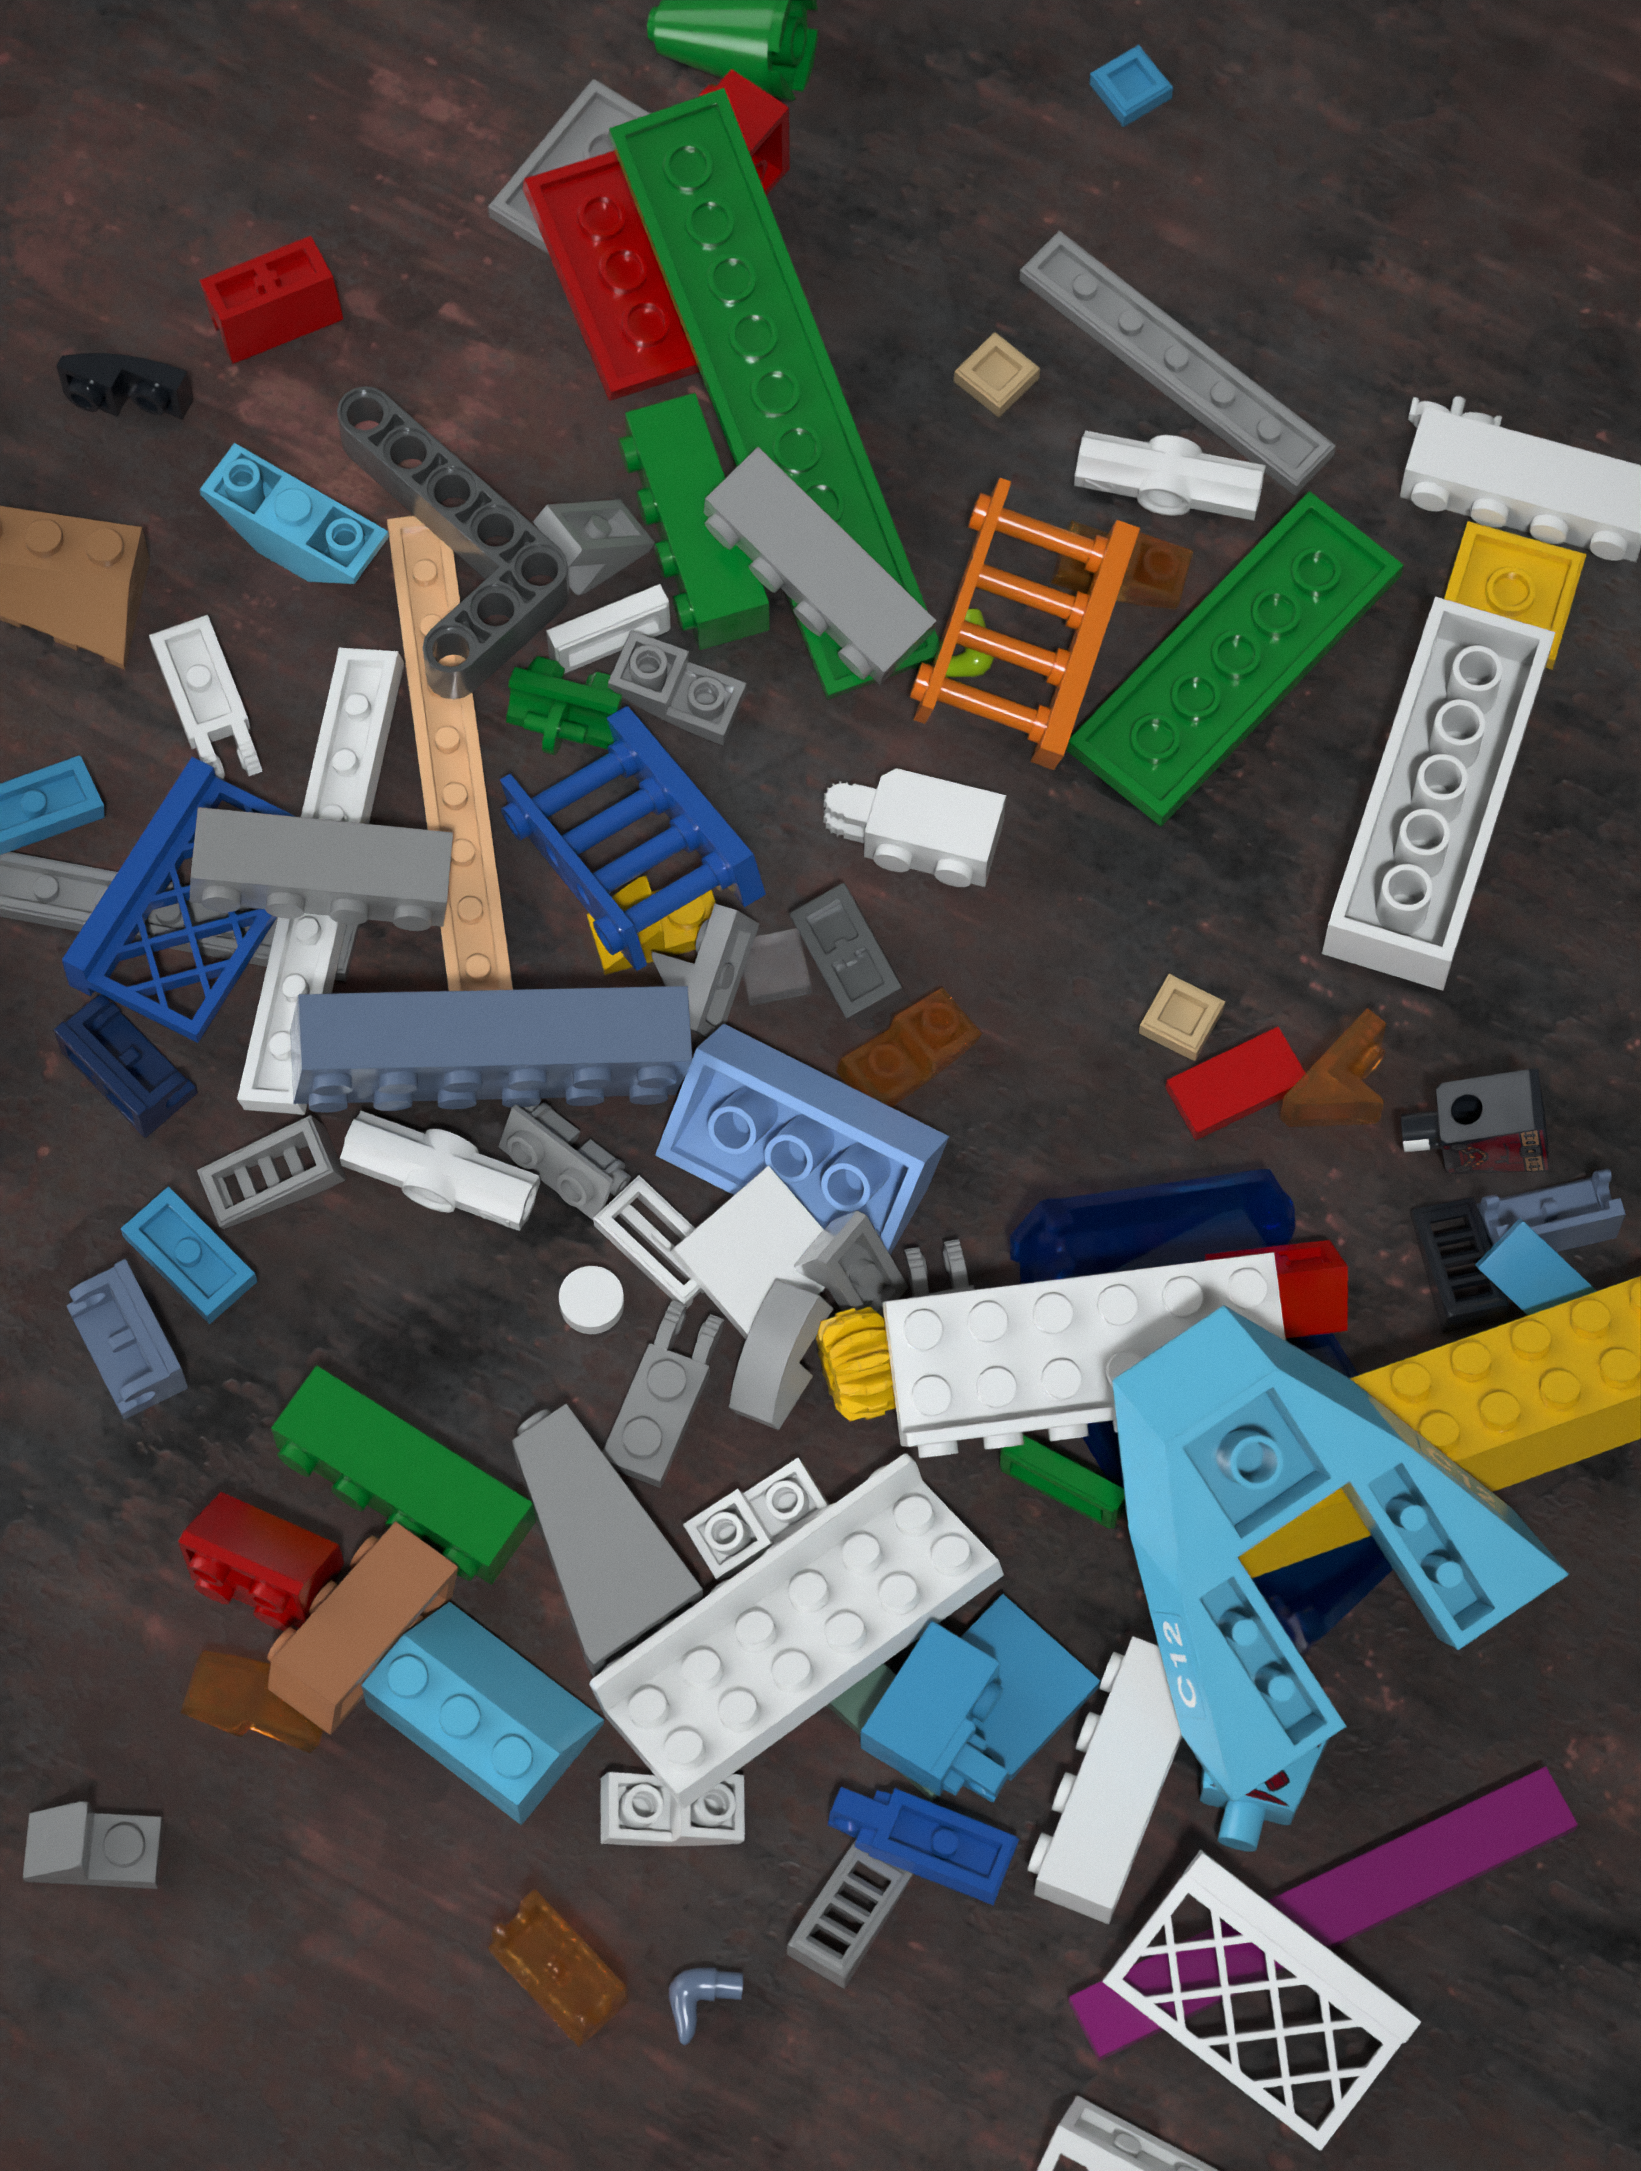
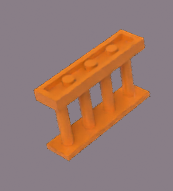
(1084, 612)

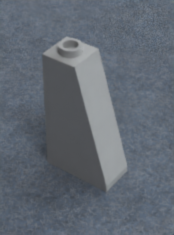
(601, 1543)

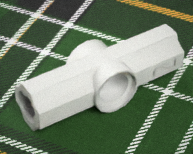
(1169, 475)
(440, 1170)

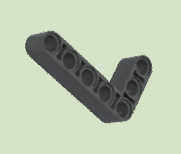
(464, 531)

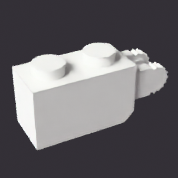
(920, 825)

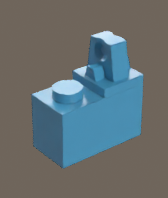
(928, 1714)

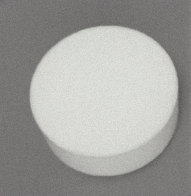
(591, 1300)

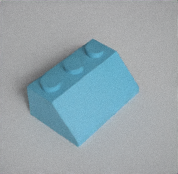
(480, 1710)

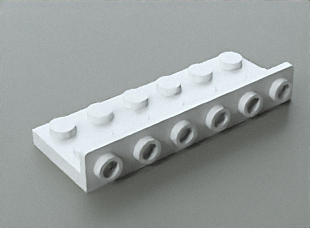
(1051, 1348)
(793, 1630)

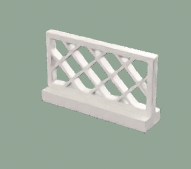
(1298, 1953)

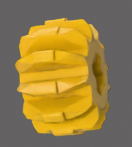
(857, 1363)

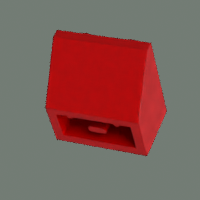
(258, 1561)

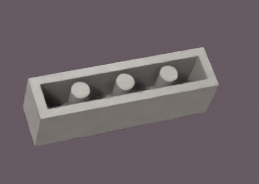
(818, 567)
(320, 868)

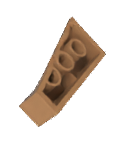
(73, 579)

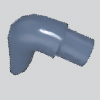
(699, 1985)

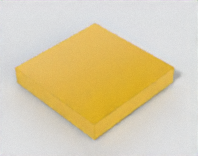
(1516, 579)

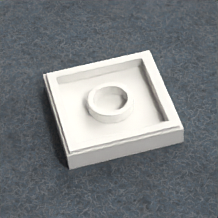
(749, 1247)

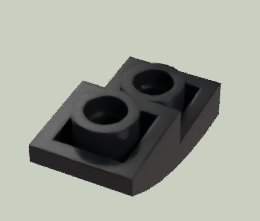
(108, 380)

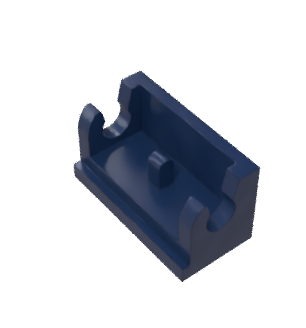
(123, 1065)

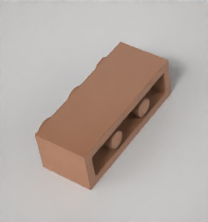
(357, 1623)

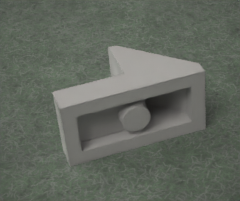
(595, 539)
(714, 979)
(853, 1264)
(93, 1849)

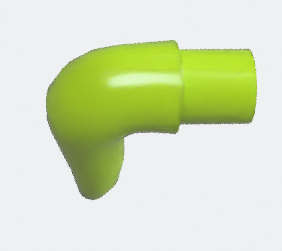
(970, 662)

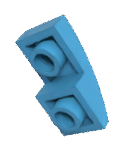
(1531, 1271)

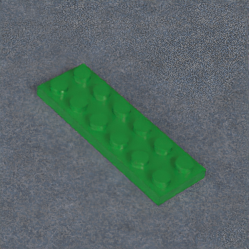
(1234, 658)

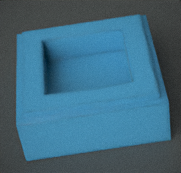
(1131, 85)

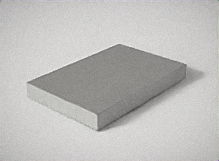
(575, 137)

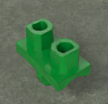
(561, 708)

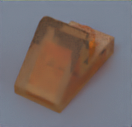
(1331, 1088)

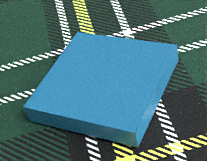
(1038, 1680)

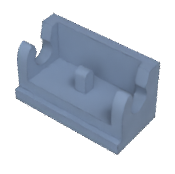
(1560, 1214)
(125, 1340)

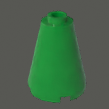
(753, 37)

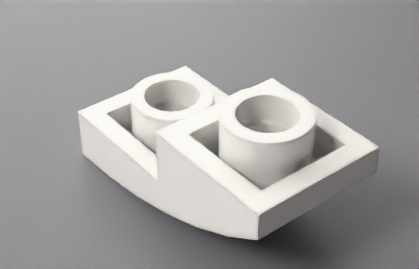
(748, 1523)
(644, 1813)

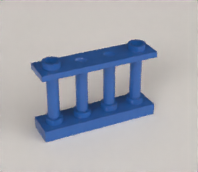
(662, 789)

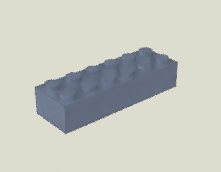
(489, 1047)

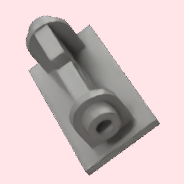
(542, 1144)

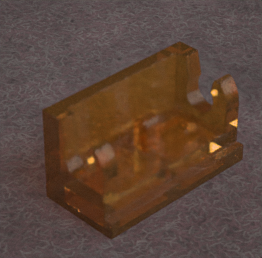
(558, 1969)

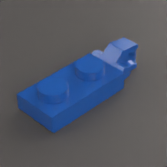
(927, 1840)

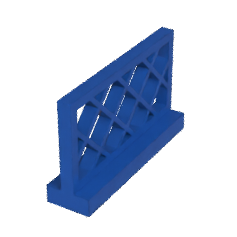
(141, 888)

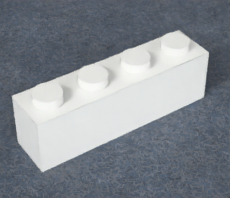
(1525, 484)
(1115, 1788)

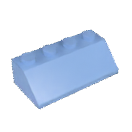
(822, 1138)

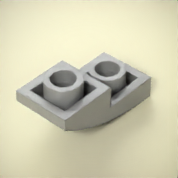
(676, 690)
(769, 1367)

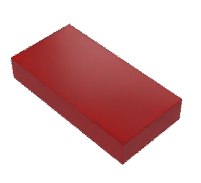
(1235, 1083)

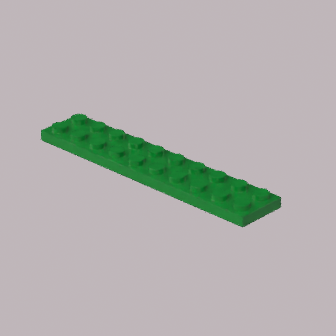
(756, 333)

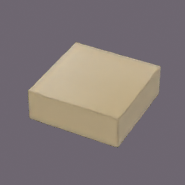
(996, 374)
(1181, 1017)

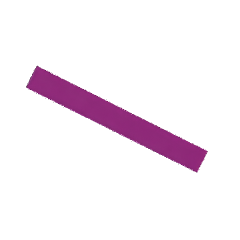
(1344, 1902)

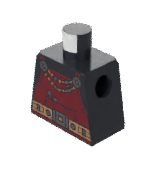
(1484, 1125)

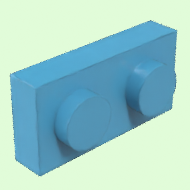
(47, 804)
(188, 1255)

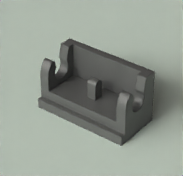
(850, 956)

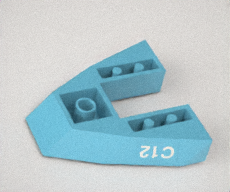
(1231, 1443)

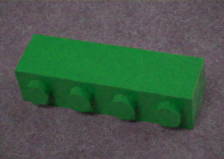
(677, 472)
(402, 1476)

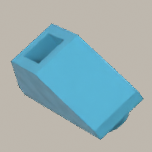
(291, 520)

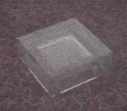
(776, 968)

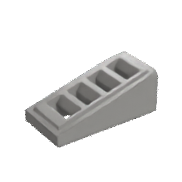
(280, 1193)
(820, 1957)

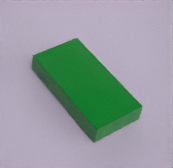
(1064, 1481)

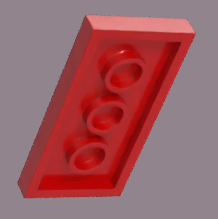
(610, 275)

